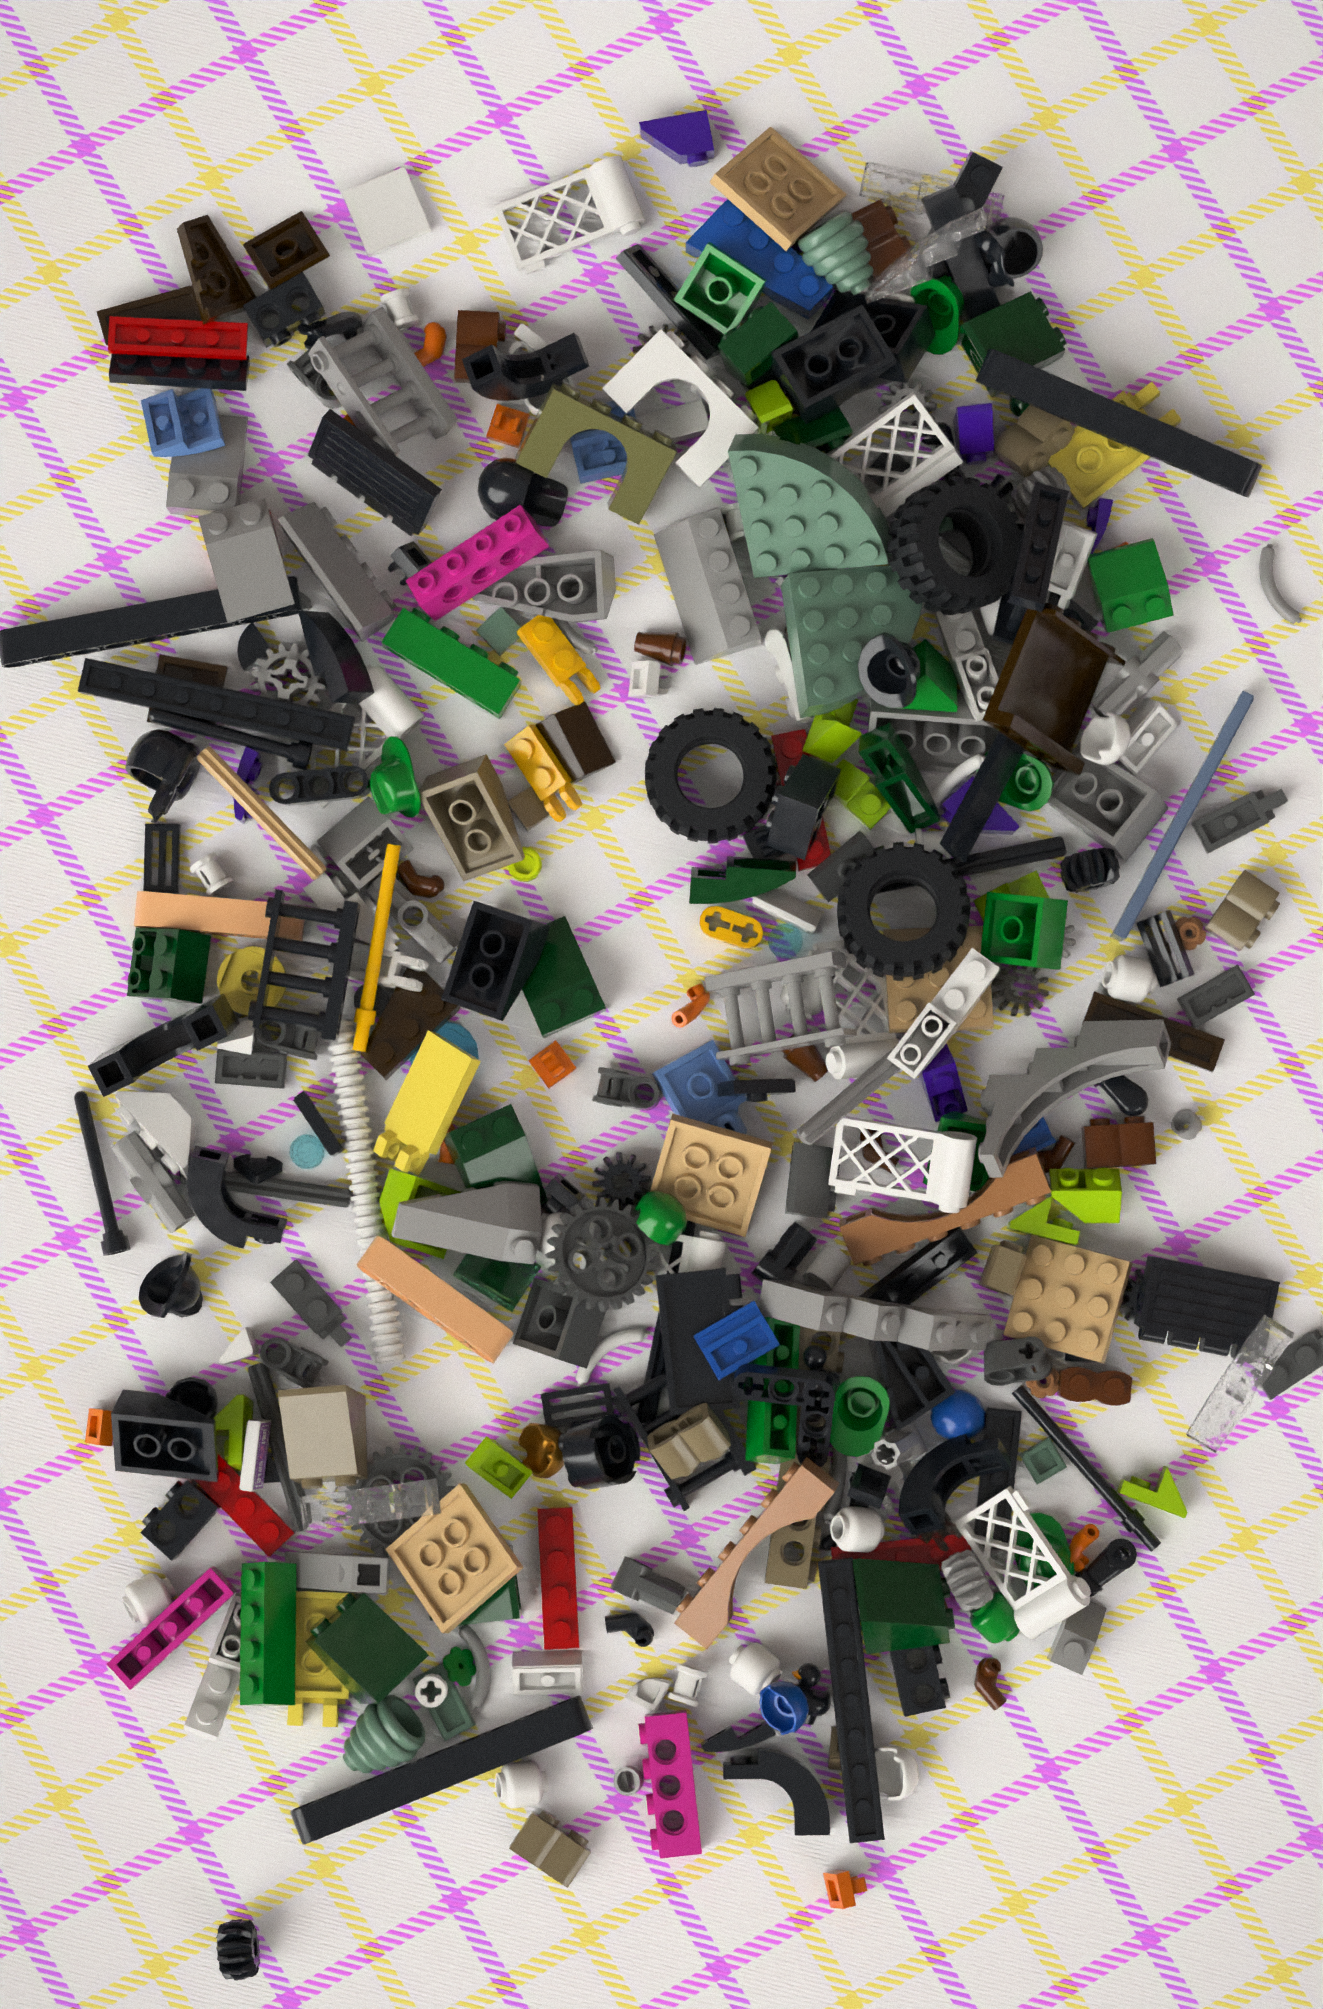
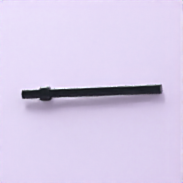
(1131, 1519)

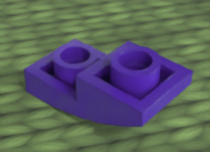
(1098, 518)
(248, 770)

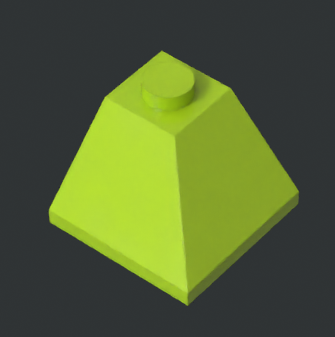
(404, 1187)

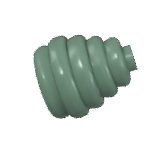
(839, 253)
(384, 1736)

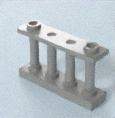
(402, 364)
(760, 980)

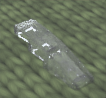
(906, 187)
(917, 263)
(1240, 1383)
(370, 1505)

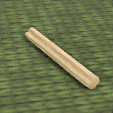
(261, 813)

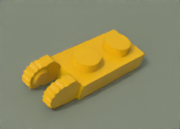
(557, 657)
(543, 771)

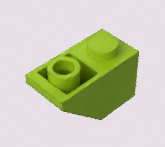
(1088, 1193)

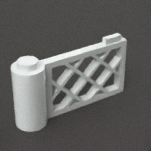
(614, 202)
(386, 707)
(866, 1049)
(948, 1172)
(697, 1255)
(1055, 1596)

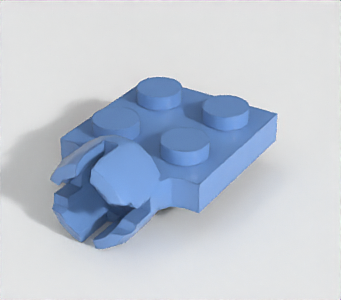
(693, 1092)

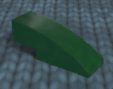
(898, 778)
(739, 880)

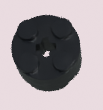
(599, 1452)

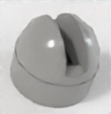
(1180, 1120)
(623, 1782)

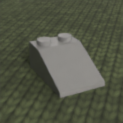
(211, 478)
(246, 560)
(1107, 805)

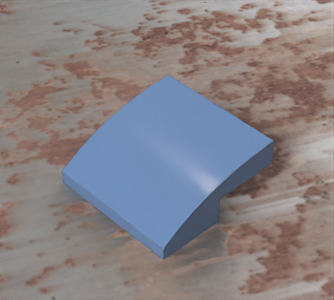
(182, 423)
(599, 452)

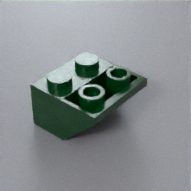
(749, 348)
(823, 433)
(169, 965)

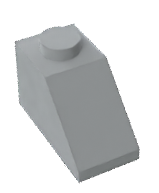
(1077, 1638)

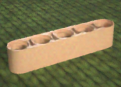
(210, 915)
(435, 1299)

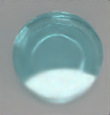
(785, 941)
(307, 1152)

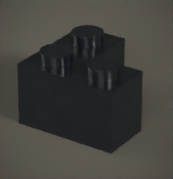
(801, 806)

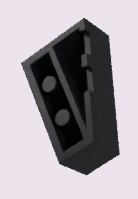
(910, 1379)

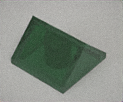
(497, 1279)

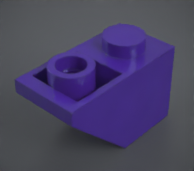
(943, 1085)

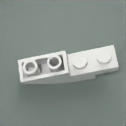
(968, 660)
(329, 895)
(944, 1014)
(219, 1680)

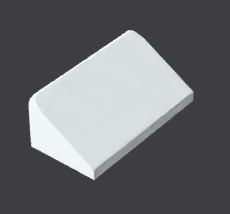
(678, 422)
(1148, 729)
(789, 910)
(241, 1347)
(547, 1672)

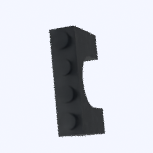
(143, 1053)

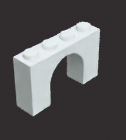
(665, 361)

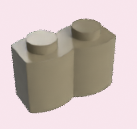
(1033, 441)
(1242, 911)
(1003, 1268)
(689, 1441)
(550, 1848)

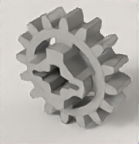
(290, 666)

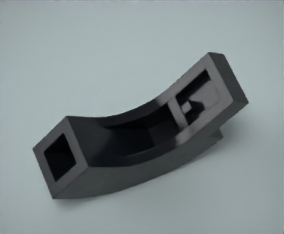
(524, 375)
(218, 1209)
(940, 1473)
(801, 1785)

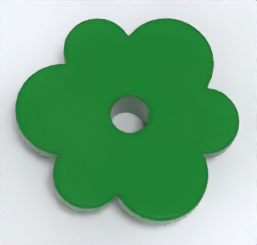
(459, 1666)

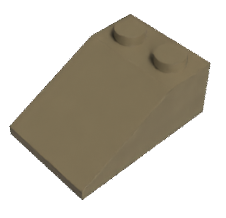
(472, 817)

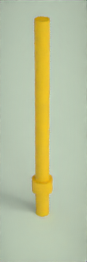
(365, 1014)

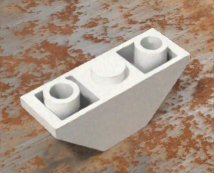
(162, 1125)

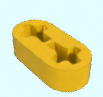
(734, 919)

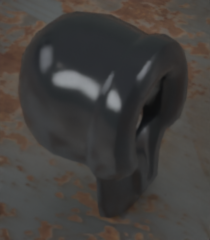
(1009, 250)
(507, 485)
(165, 765)

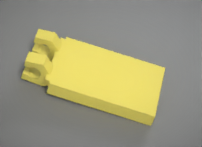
(1097, 463)
(426, 1103)
(312, 1677)

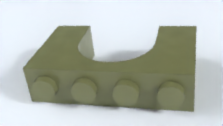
(567, 414)

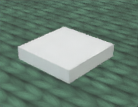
(386, 211)

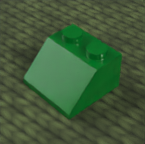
(720, 289)
(1129, 585)
(1024, 930)

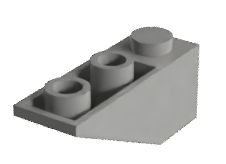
(341, 1571)

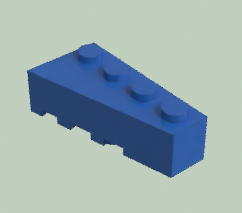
(787, 276)

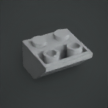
(360, 843)

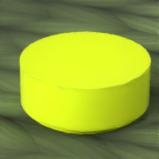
(528, 868)

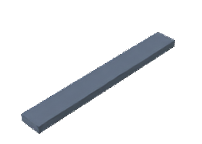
(1182, 816)

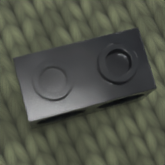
(279, 302)
(186, 1524)
(909, 1678)

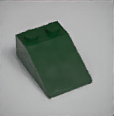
(561, 984)
(493, 1152)

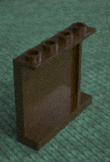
(1049, 686)

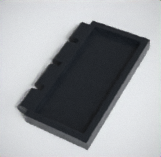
(374, 472)
(1201, 1303)
(686, 1307)

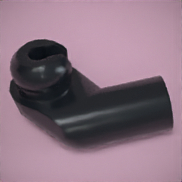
(633, 1624)

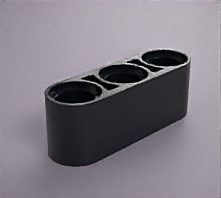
(304, 781)

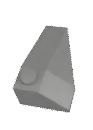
(558, 586)
(484, 1222)

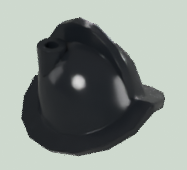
(889, 671)
(171, 1288)

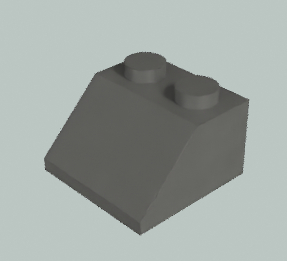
(808, 1181)
(558, 1326)

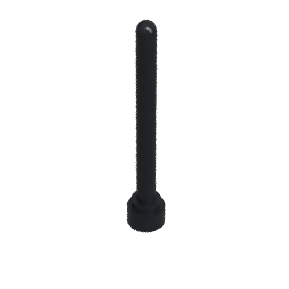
(296, 753)
(113, 1238)

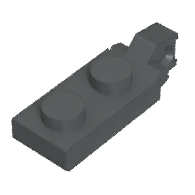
(1237, 819)
(311, 1302)
(1295, 1363)

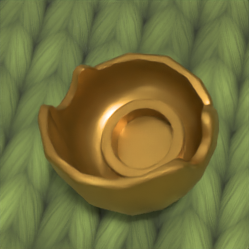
(542, 1449)

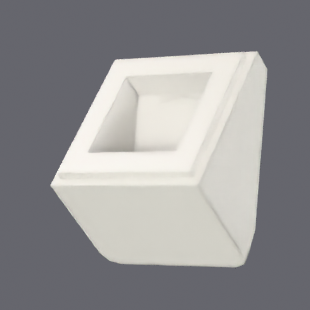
(241, 1038)

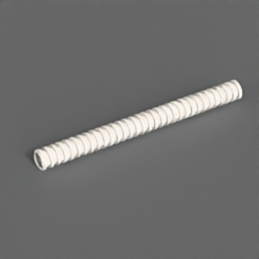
(364, 1187)

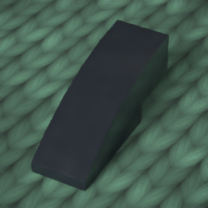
(335, 658)

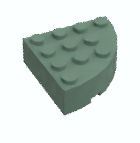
(803, 509)
(831, 621)

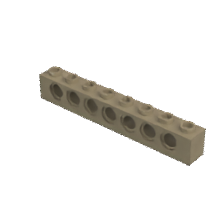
(780, 1569)

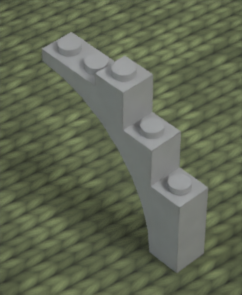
(1056, 1074)
(873, 1318)

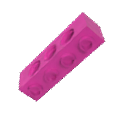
(477, 563)
(172, 1627)
(686, 1838)

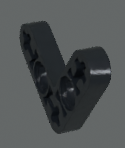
(801, 1395)

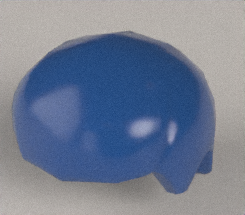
(959, 1415)
(783, 1706)

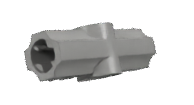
(1137, 676)
(429, 933)
(152, 1182)

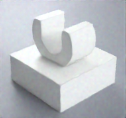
(528, 340)
(645, 679)

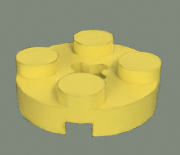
(233, 970)

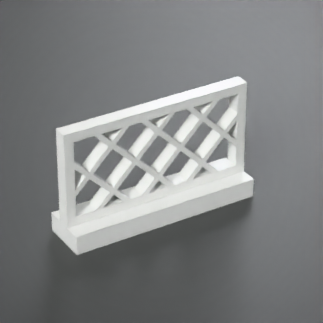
(920, 474)

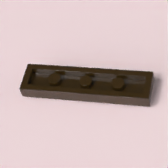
(1187, 1043)

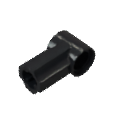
(786, 1255)

